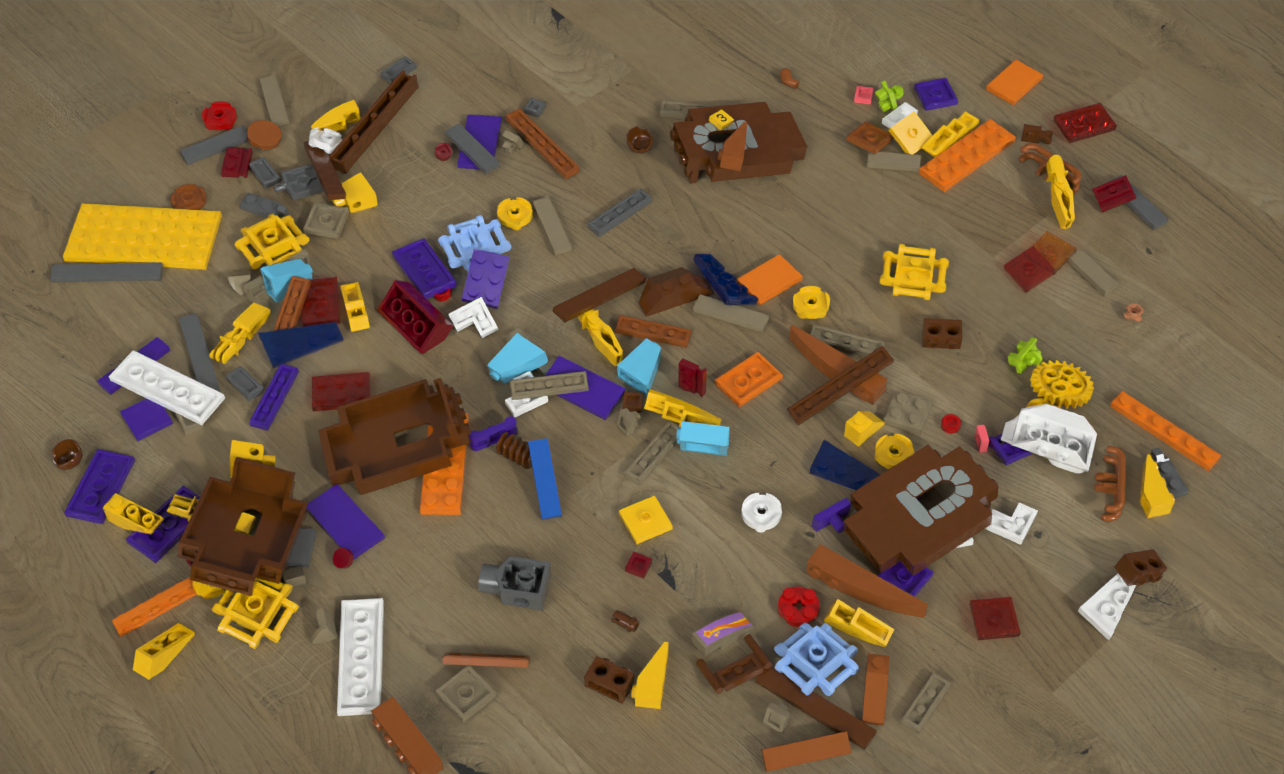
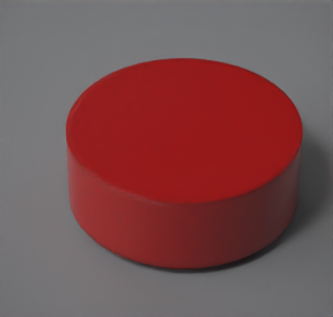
(444, 296)
(950, 423)

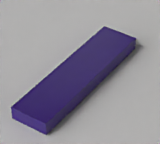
(153, 350)
(274, 397)

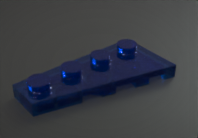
(723, 282)
(294, 343)
(841, 468)

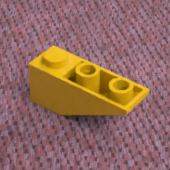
(1154, 494)
(131, 515)

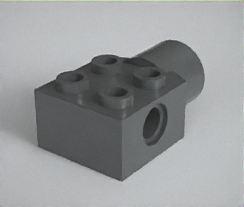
(517, 582)

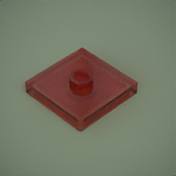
(1029, 269)
(994, 618)

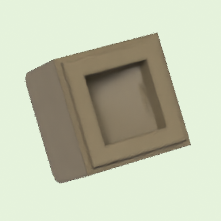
(294, 576)

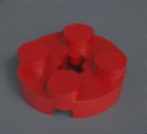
(214, 122)
(799, 595)

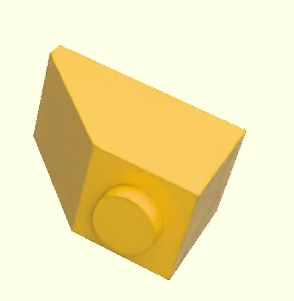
(862, 427)

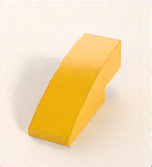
(338, 117)
(355, 306)
(858, 624)

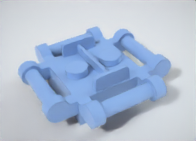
(472, 238)
(816, 655)

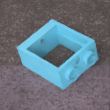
(703, 438)

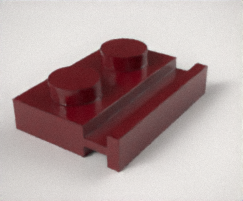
(236, 162)
(1114, 193)
(691, 377)

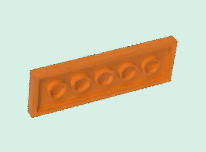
(967, 155)
(444, 488)

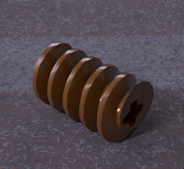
(514, 450)

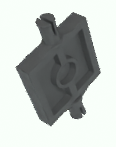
(300, 182)

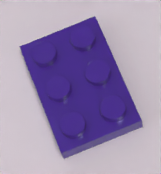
(485, 278)

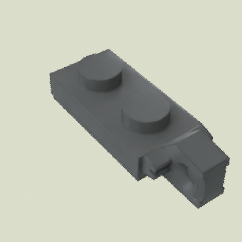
(262, 206)
(1167, 470)

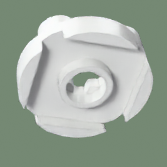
(324, 139)
(758, 521)

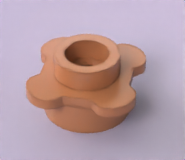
(1134, 312)

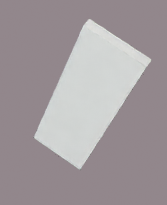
(167, 387)
(360, 656)

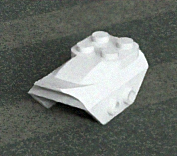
(1053, 434)

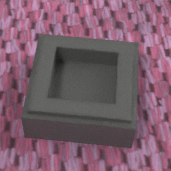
(535, 107)

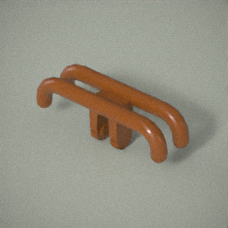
(1042, 169)
(1113, 483)

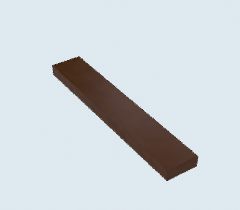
(325, 172)
(599, 295)
(840, 385)
(816, 707)

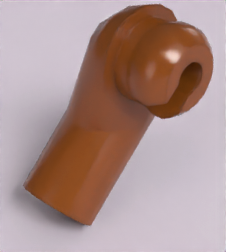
(786, 78)

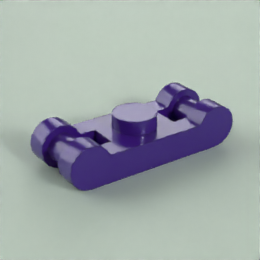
(491, 435)

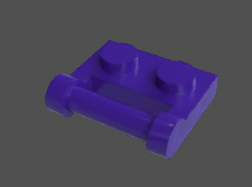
(1006, 451)

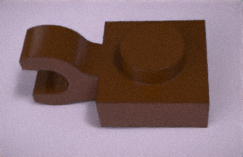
(1034, 133)

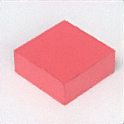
(863, 95)
(981, 438)

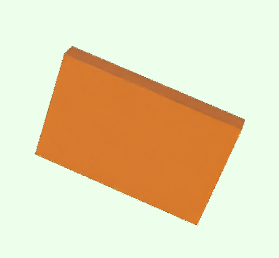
(1014, 82)
(770, 279)
(748, 379)

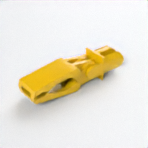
(1060, 192)
(245, 328)
(598, 330)
(185, 507)

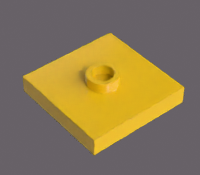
(910, 133)
(645, 520)

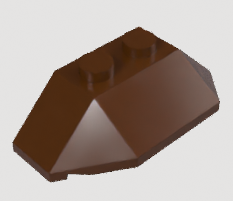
(672, 290)

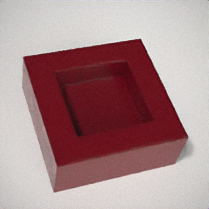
(638, 565)

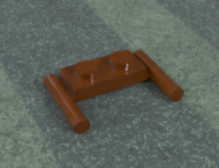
(739, 671)

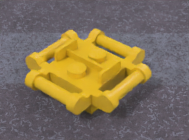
(271, 240)
(914, 274)
(256, 612)

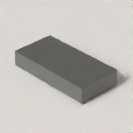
(393, 71)
(264, 172)
(244, 383)
(303, 548)

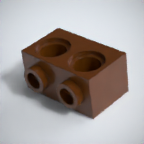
(942, 333)
(1140, 567)
(606, 683)

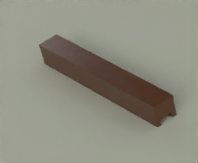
(373, 122)

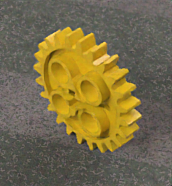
(1062, 384)

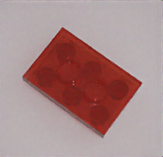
(1084, 122)
(321, 302)
(339, 390)

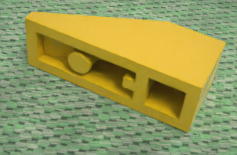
(159, 652)
(651, 680)

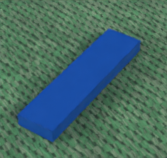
(544, 479)

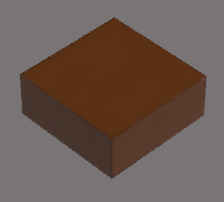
(633, 401)

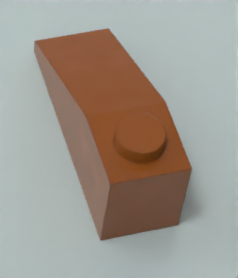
(733, 149)
(875, 689)

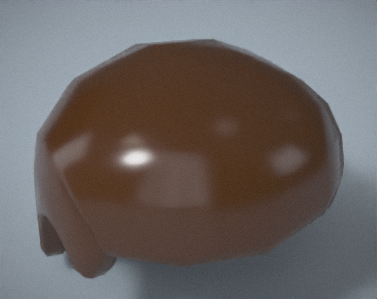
(639, 140)
(67, 454)

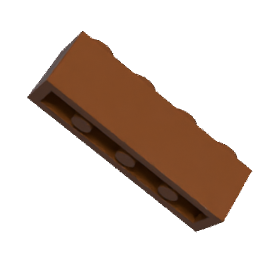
(405, 738)

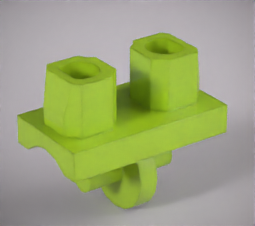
(888, 96)
(1027, 355)

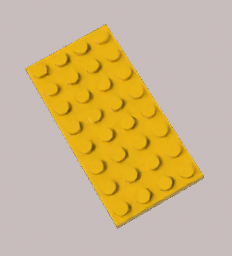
(143, 236)

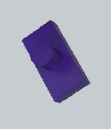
(833, 516)

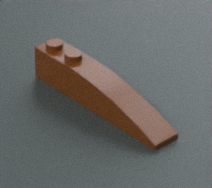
(833, 362)
(861, 584)

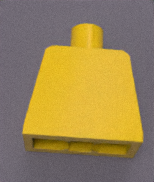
(358, 194)
(251, 452)

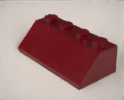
(414, 316)

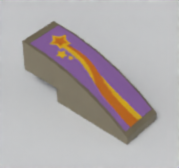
(721, 632)

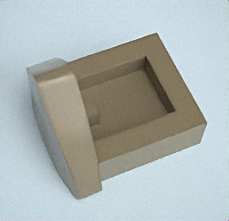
(238, 279)
(326, 629)

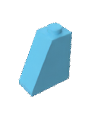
(279, 275)
(516, 359)
(641, 366)

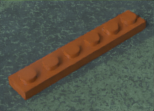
(542, 143)

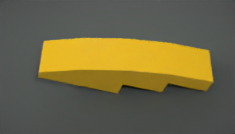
(950, 134)
(678, 410)

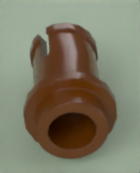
(625, 621)

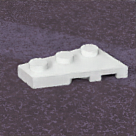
(1107, 605)

